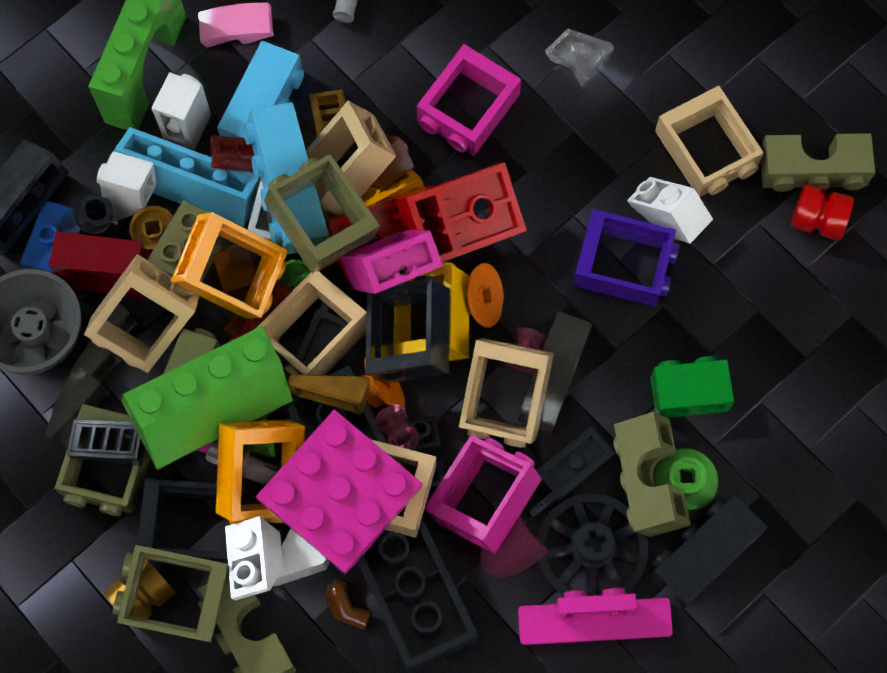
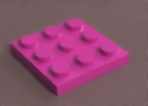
(339, 491)

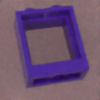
(631, 230)

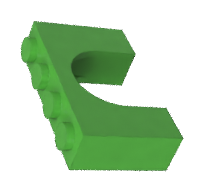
(118, 76)

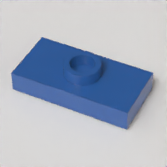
(41, 239)

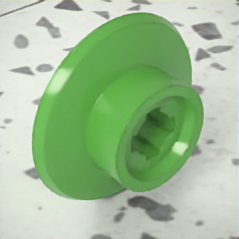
(700, 466)

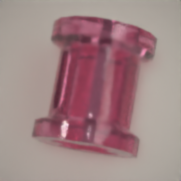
(531, 339)
(396, 427)

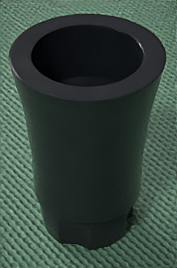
(78, 218)

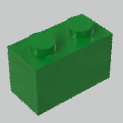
(692, 387)

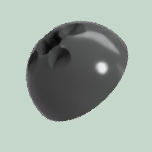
(34, 300)

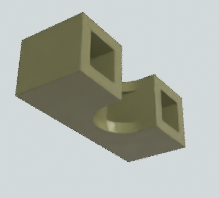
(789, 167)
(641, 445)
(252, 656)

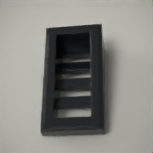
(133, 456)

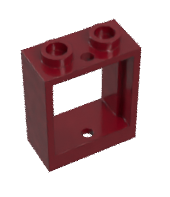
(94, 262)

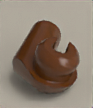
(341, 606)

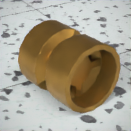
(149, 226)
(151, 591)

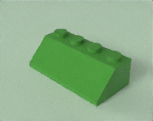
(225, 385)

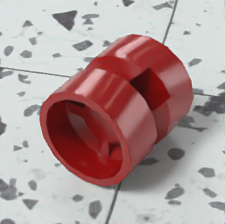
(822, 212)

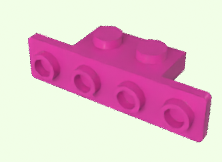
(595, 618)

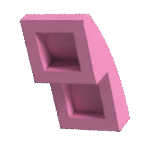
(239, 21)

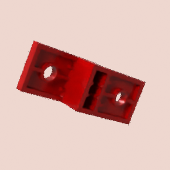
(449, 213)

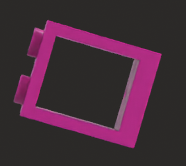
(483, 72)
(379, 263)
(460, 476)

